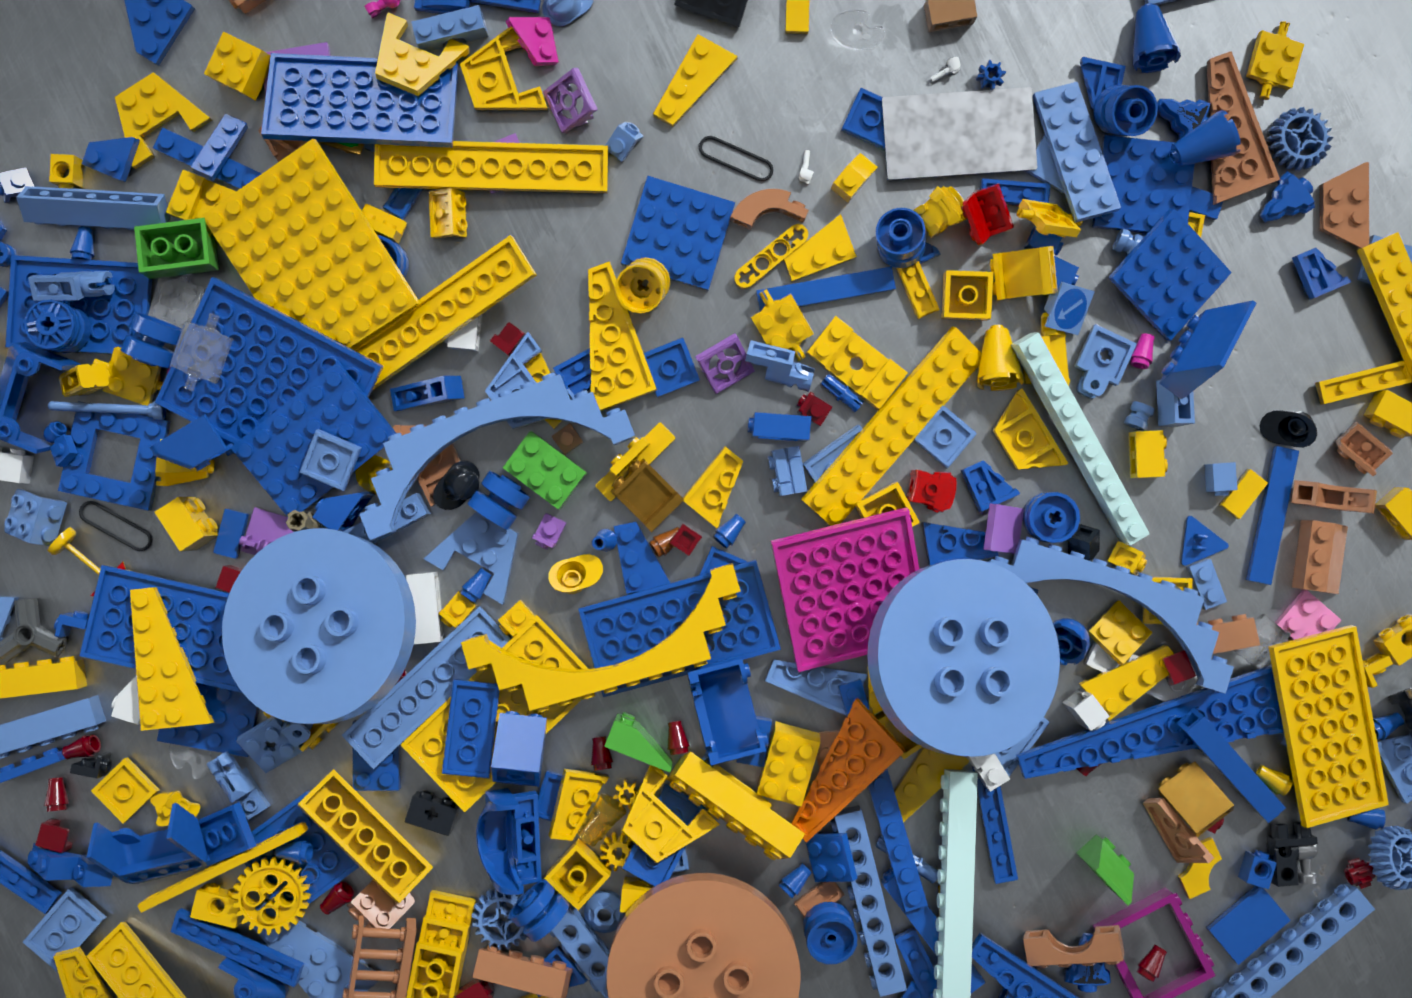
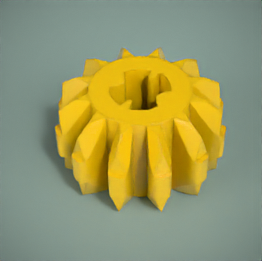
(610, 853)

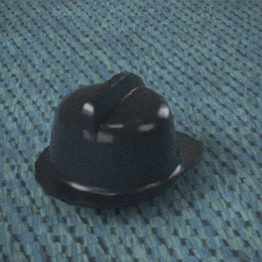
(1288, 428)
(456, 485)

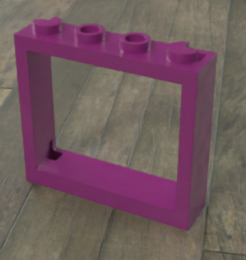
(1144, 908)

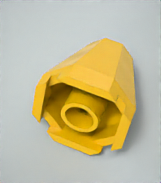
(173, 474)

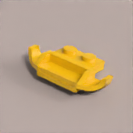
(1056, 345)

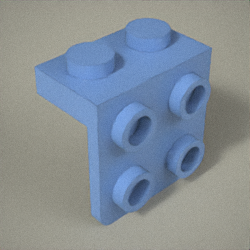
(34, 518)

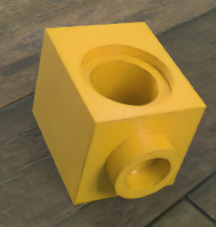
(59, 164)

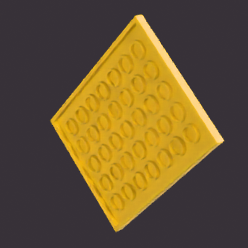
(311, 249)

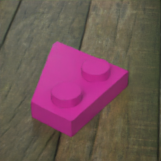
(536, 38)

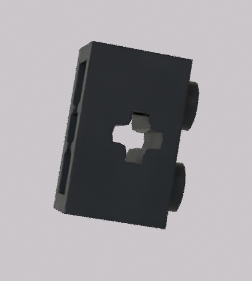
(421, 815)

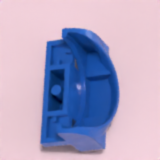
(509, 831)

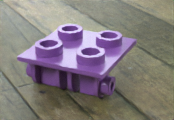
(262, 530)

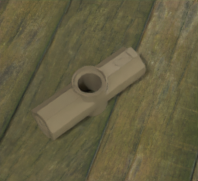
(302, 521)

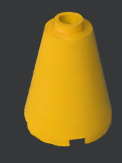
(998, 361)

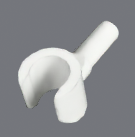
(953, 68)
(805, 174)

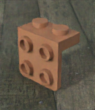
(378, 907)

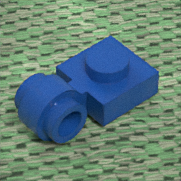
(63, 447)

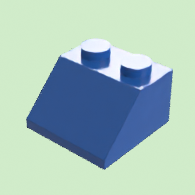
(341, 511)

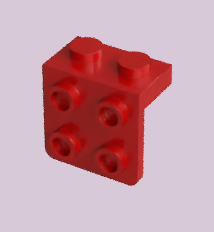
(986, 213)

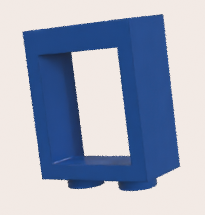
(780, 427)

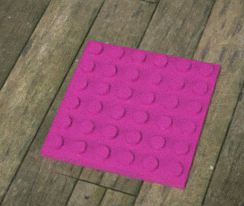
(837, 581)

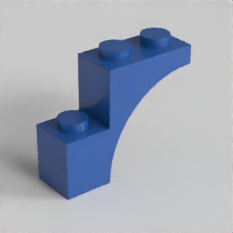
(1065, 271)
(67, 866)

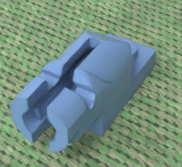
(70, 285)
(780, 365)
(238, 784)

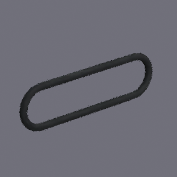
(733, 167)
(119, 517)

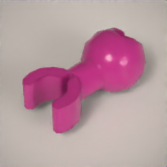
(375, 8)

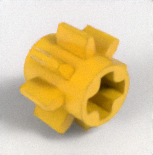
(623, 798)

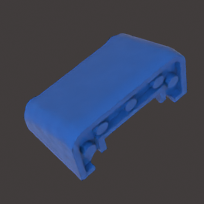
(726, 712)

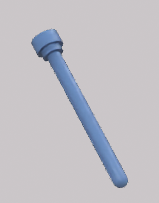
(152, 410)

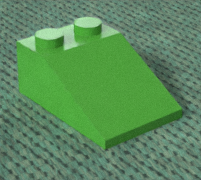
(633, 740)
(1109, 867)

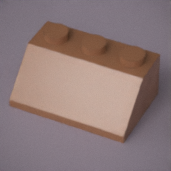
(1319, 556)

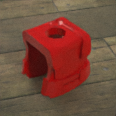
(933, 489)

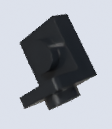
(91, 767)

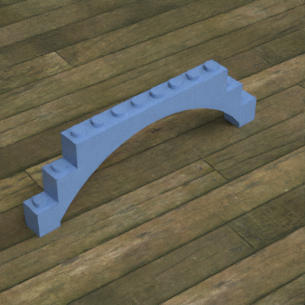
(415, 450)
(1173, 607)

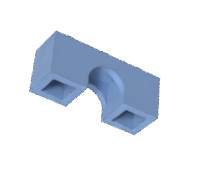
(463, 23)

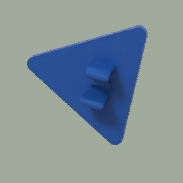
(1199, 542)

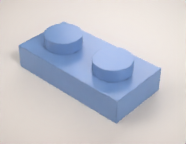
(1207, 583)

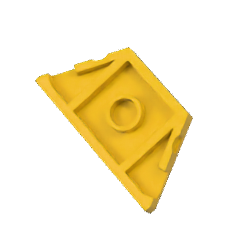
(1026, 436)

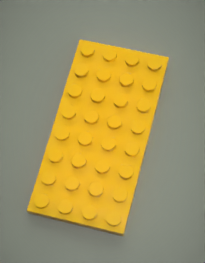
(1328, 726)
(427, 743)

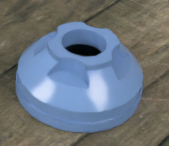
(603, 900)

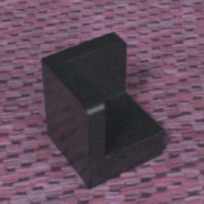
(1085, 541)

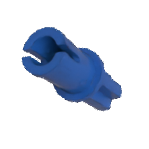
(842, 392)

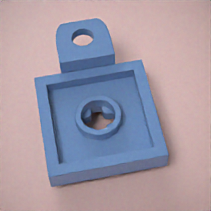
(1101, 372)
(285, 734)

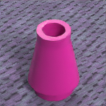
(1143, 352)

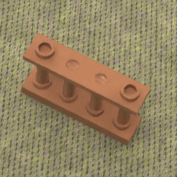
(401, 955)

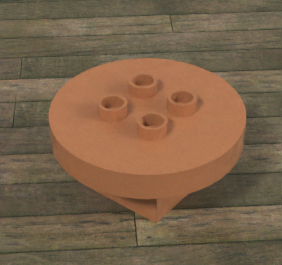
(703, 941)

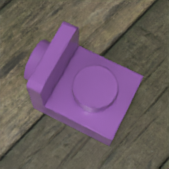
(549, 531)

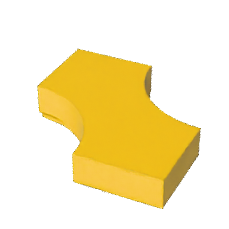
(1196, 876)

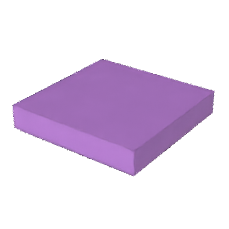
(1003, 528)

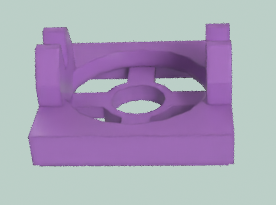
(561, 85)
(744, 369)

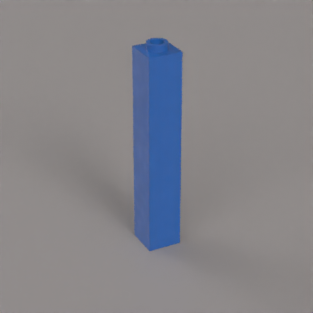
(1231, 765)
(925, 922)

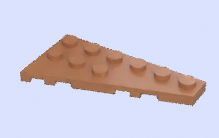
(1253, 164)

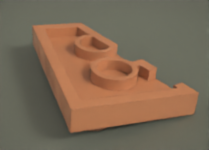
(1176, 834)

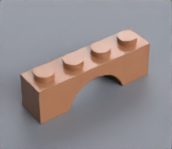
(1045, 950)

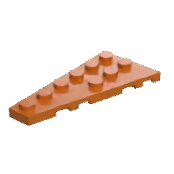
(852, 763)

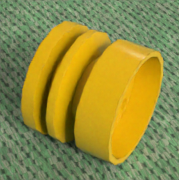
(636, 296)

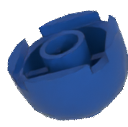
(1072, 640)

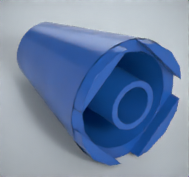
(1153, 41)
(1208, 141)

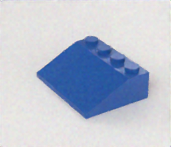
(1205, 347)

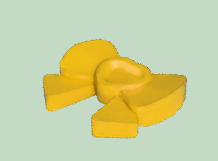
(176, 797)
(159, 801)

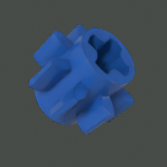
(988, 82)

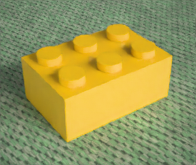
(788, 763)

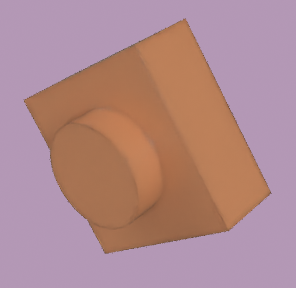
(567, 439)

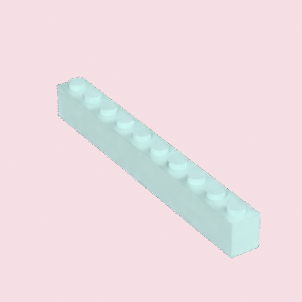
(1080, 438)
(956, 884)

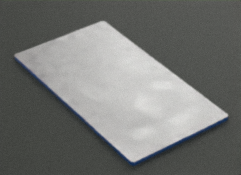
(959, 133)

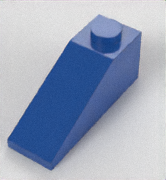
(427, 393)

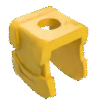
(941, 210)

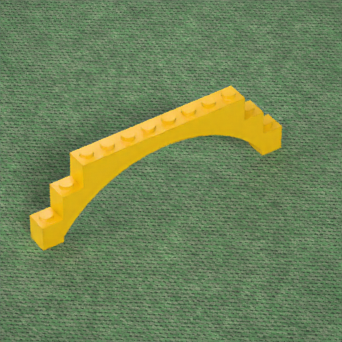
(553, 685)

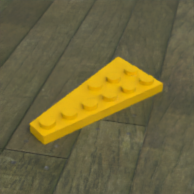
(616, 355)
(164, 675)

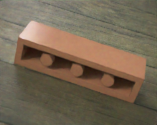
(523, 972)

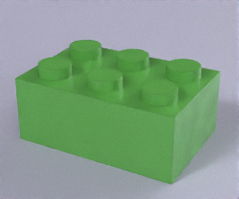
(175, 248)
(545, 470)

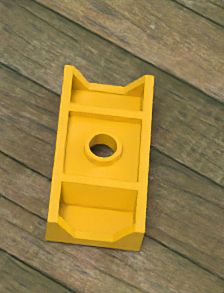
(195, 196)
(878, 374)

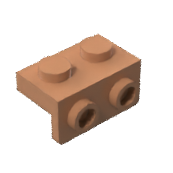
(1362, 448)

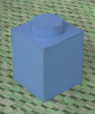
(1220, 478)

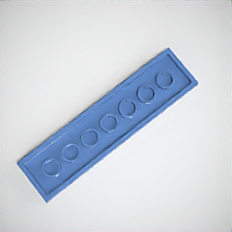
(419, 691)

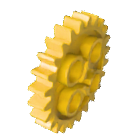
(285, 909)

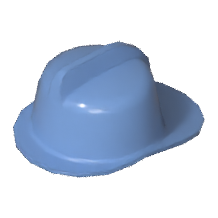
(565, 11)

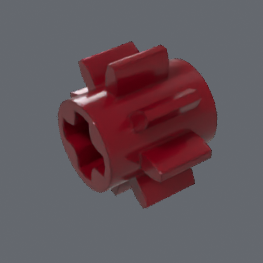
(1359, 873)

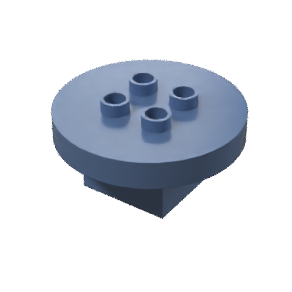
(318, 627)
(963, 658)

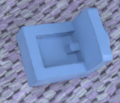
(623, 140)

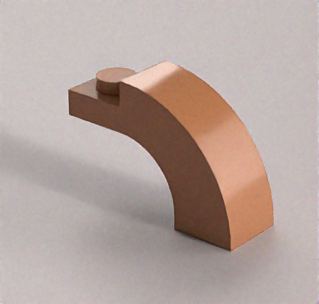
(765, 202)
(1334, 497)

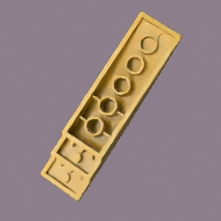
(441, 946)

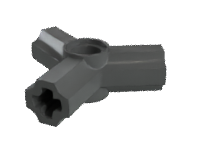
(42, 639)

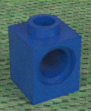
(1262, 877)

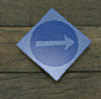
(1068, 308)

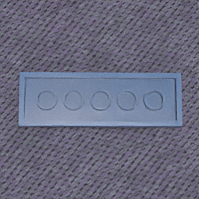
(1076, 152)

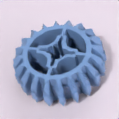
(1311, 133)
(1392, 857)
(484, 923)

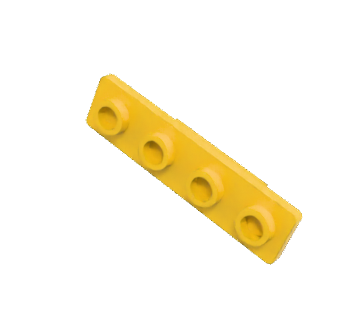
(646, 448)

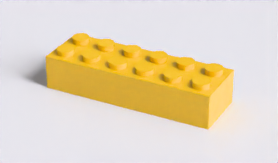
(735, 807)
(365, 836)

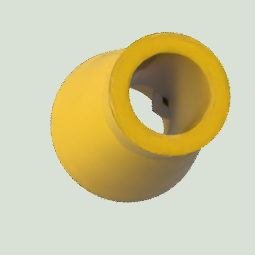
(1276, 781)

